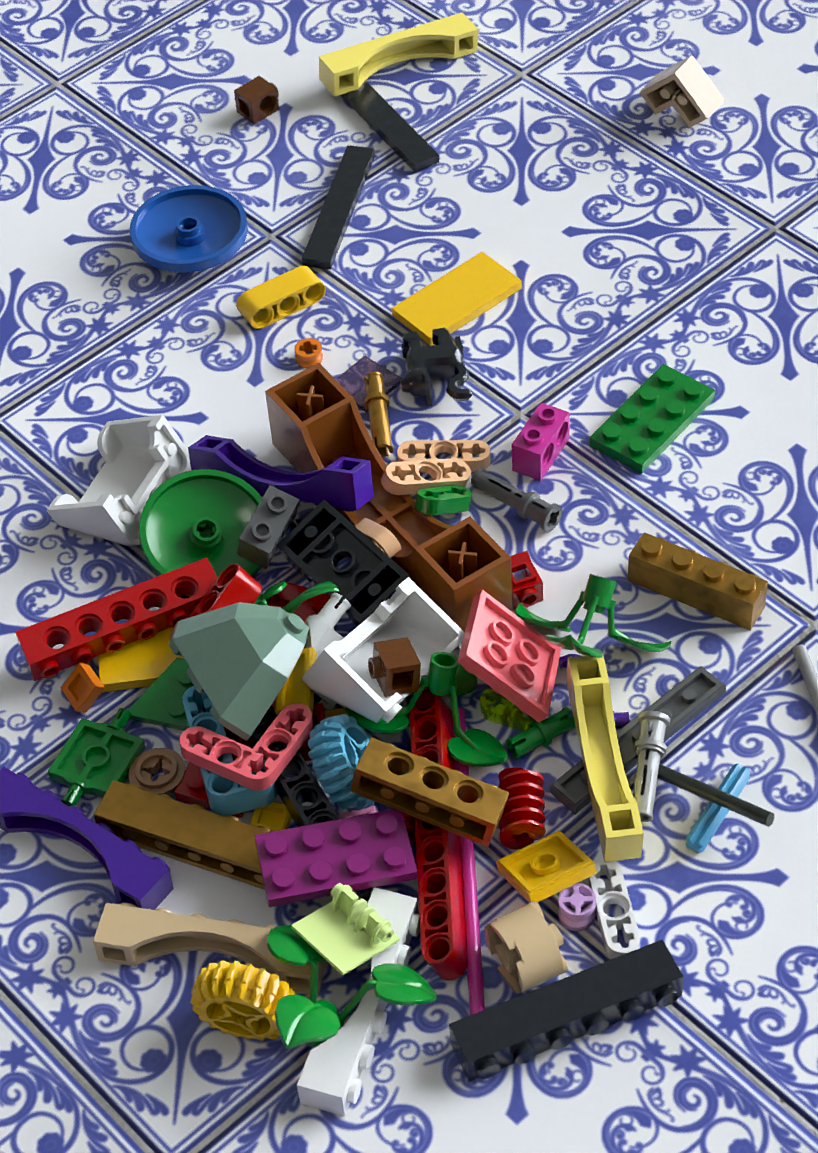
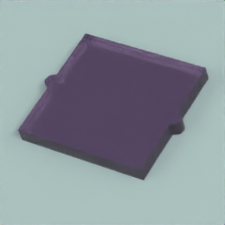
(353, 379)

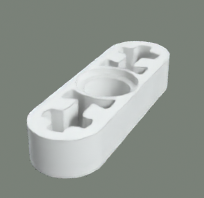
(620, 896)

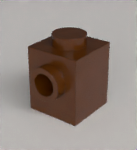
(395, 666)

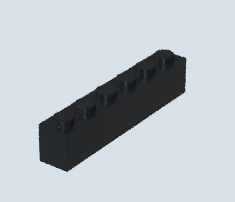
(566, 1010)

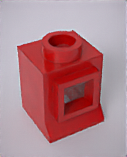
(526, 582)

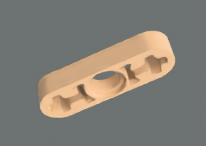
(454, 447)
(404, 476)

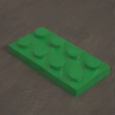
(652, 418)

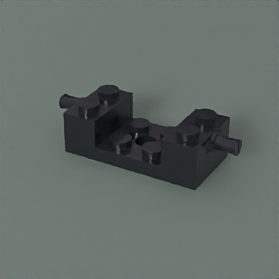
(324, 540)

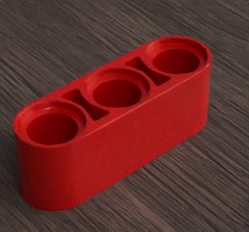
(229, 588)

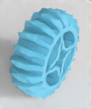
(335, 752)

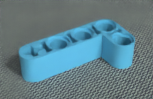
(237, 797)

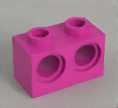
(540, 441)

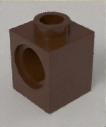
(256, 99)

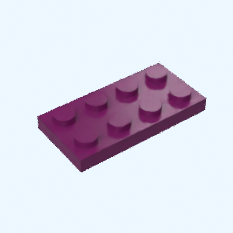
(350, 851)

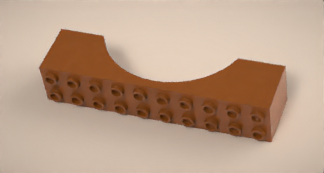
(318, 423)

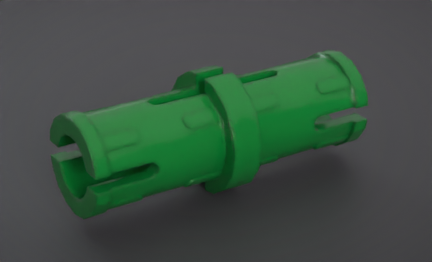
(540, 733)

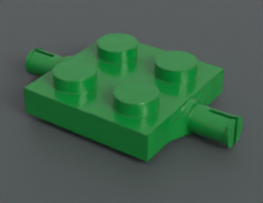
(96, 757)

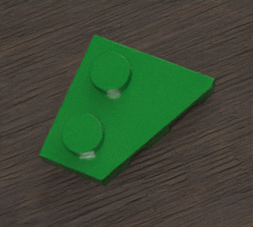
(164, 698)

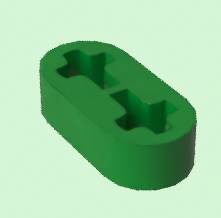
(443, 500)

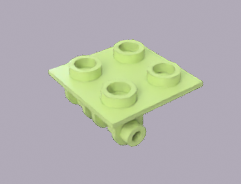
(346, 930)

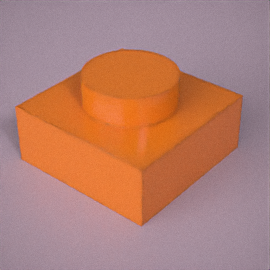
(82, 687)

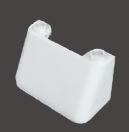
(138, 460)
(342, 666)

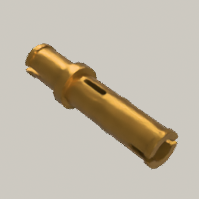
(377, 403)

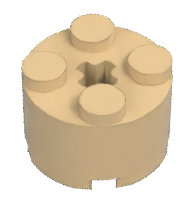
(526, 947)

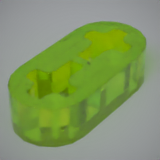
(505, 713)

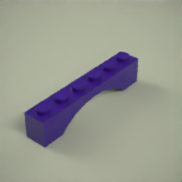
(342, 484)
(133, 874)

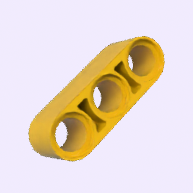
(280, 297)

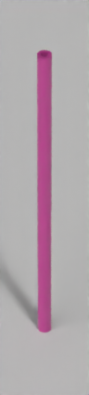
(474, 965)

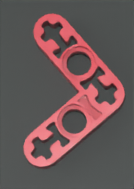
(247, 758)

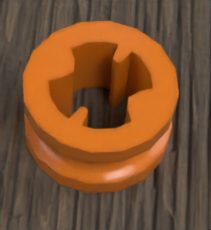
(308, 345)

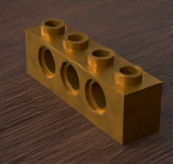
(429, 791)

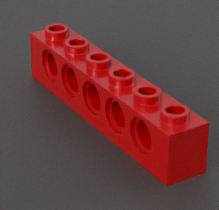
(101, 615)

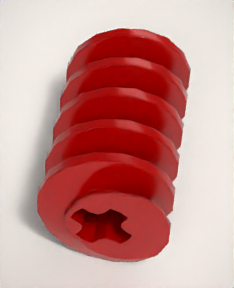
(523, 812)

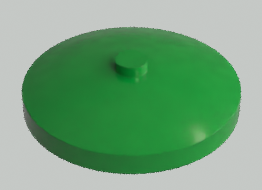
(195, 519)

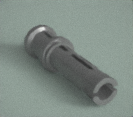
(527, 504)

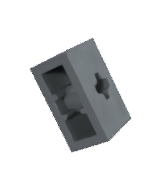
(267, 527)

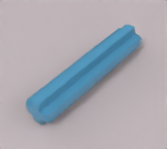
(714, 814)

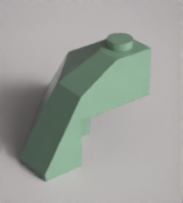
(240, 659)

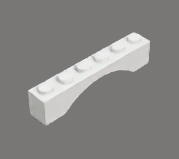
(334, 1067)

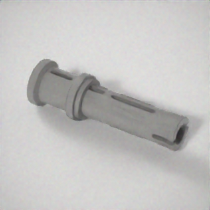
(650, 750)

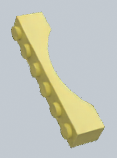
(443, 38)
(609, 790)

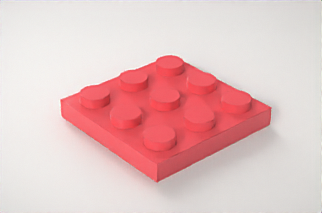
(509, 656)

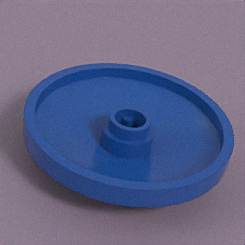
(188, 228)

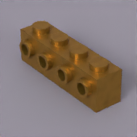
(697, 581)

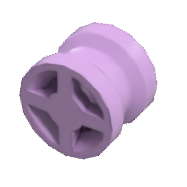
(583, 900)

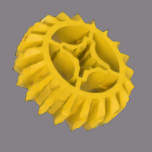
(239, 999)

